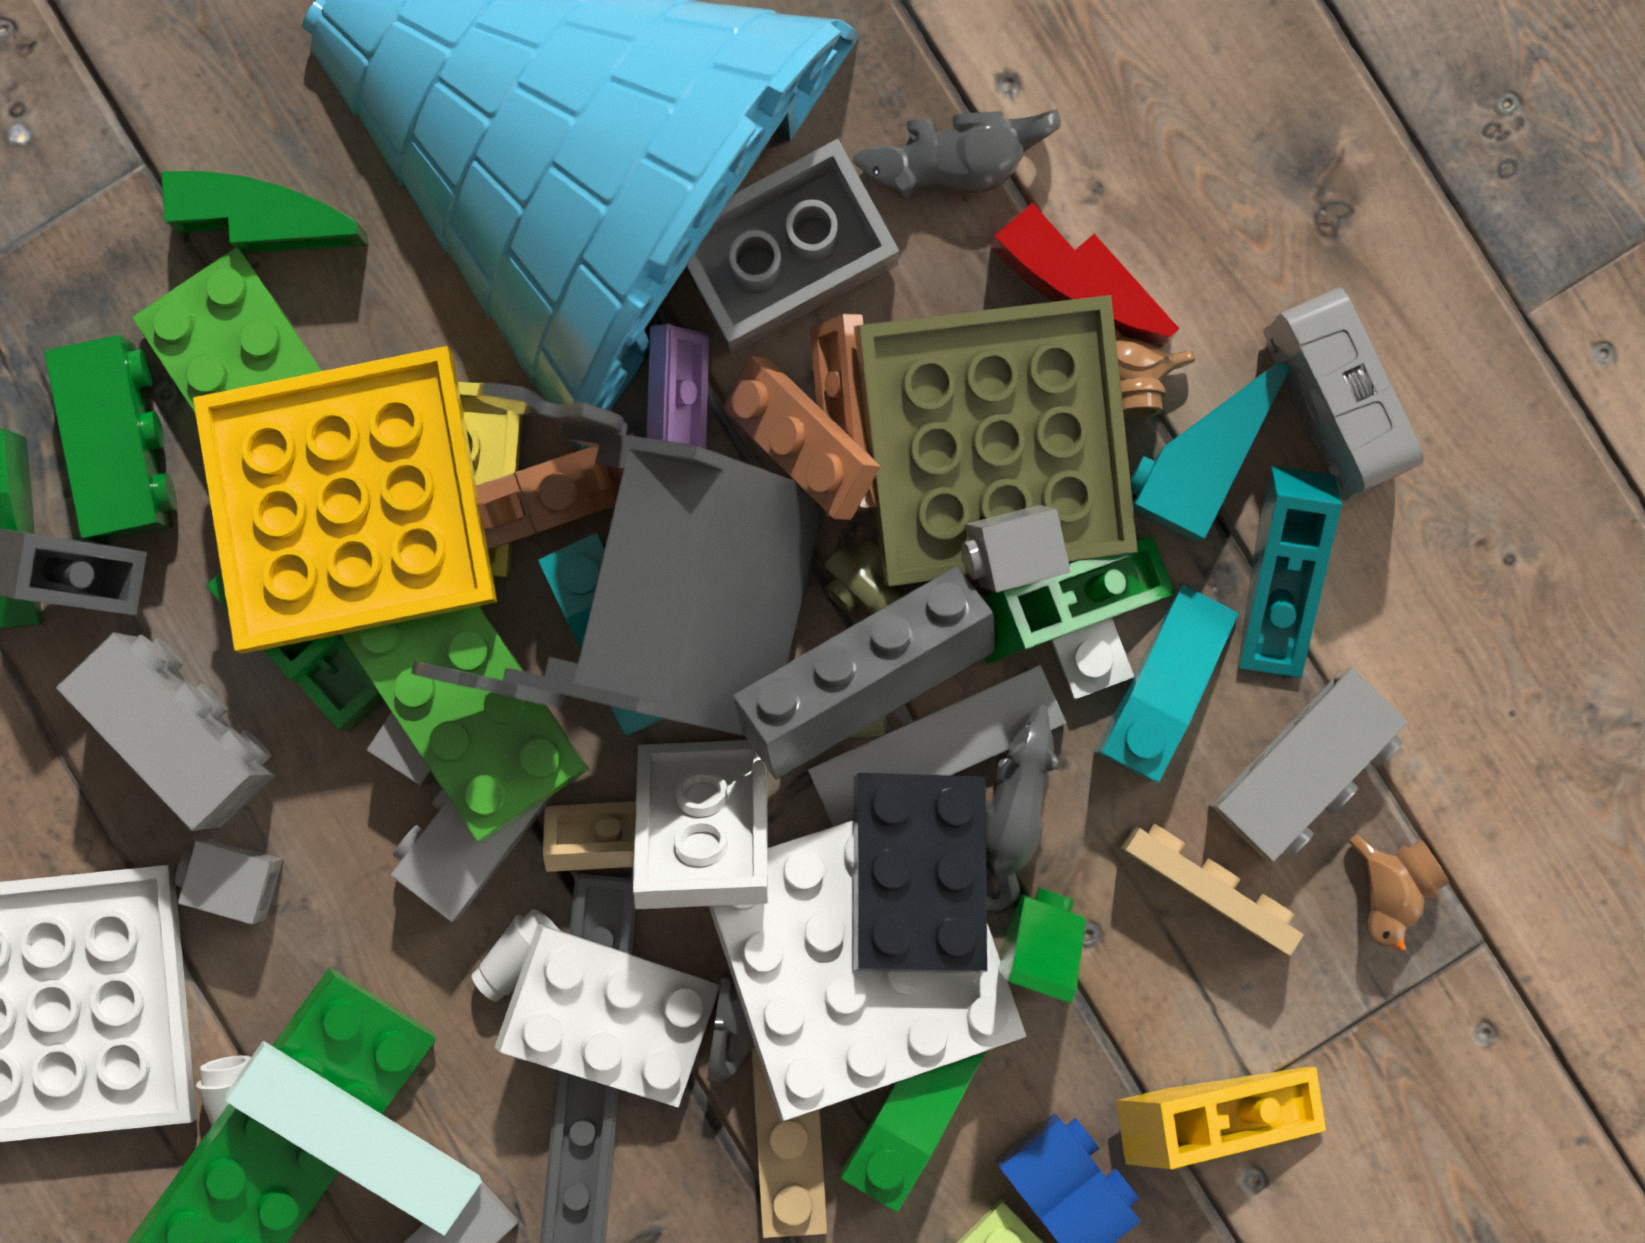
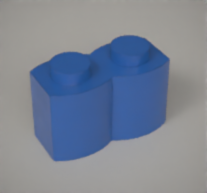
(1066, 1185)

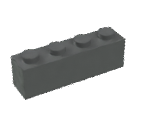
(865, 672)

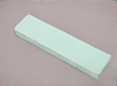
(353, 1138)

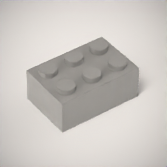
(790, 247)
(168, 729)

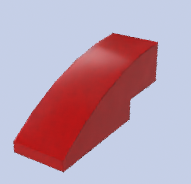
(1061, 273)

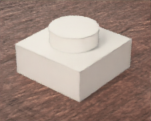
(1092, 658)

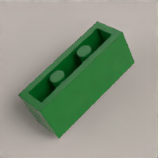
(110, 438)

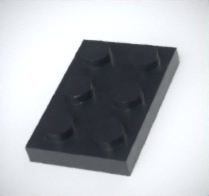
(920, 873)

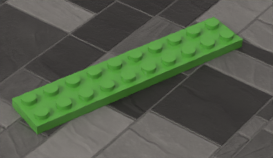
(483, 747)

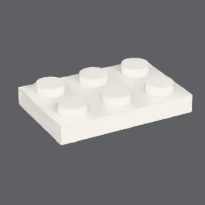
(700, 825)
(607, 1016)

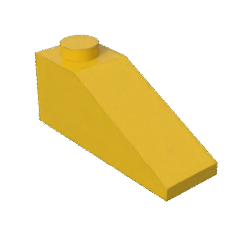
(1219, 1117)

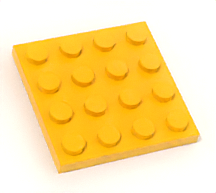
(344, 500)

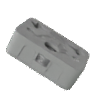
(1343, 393)

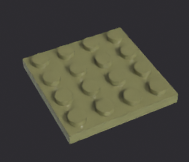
(994, 420)

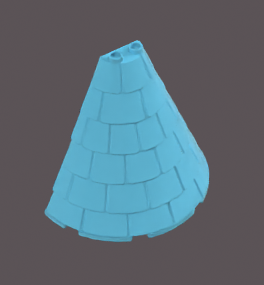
(573, 149)

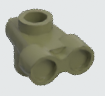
(859, 580)

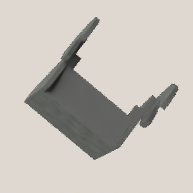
(691, 581)

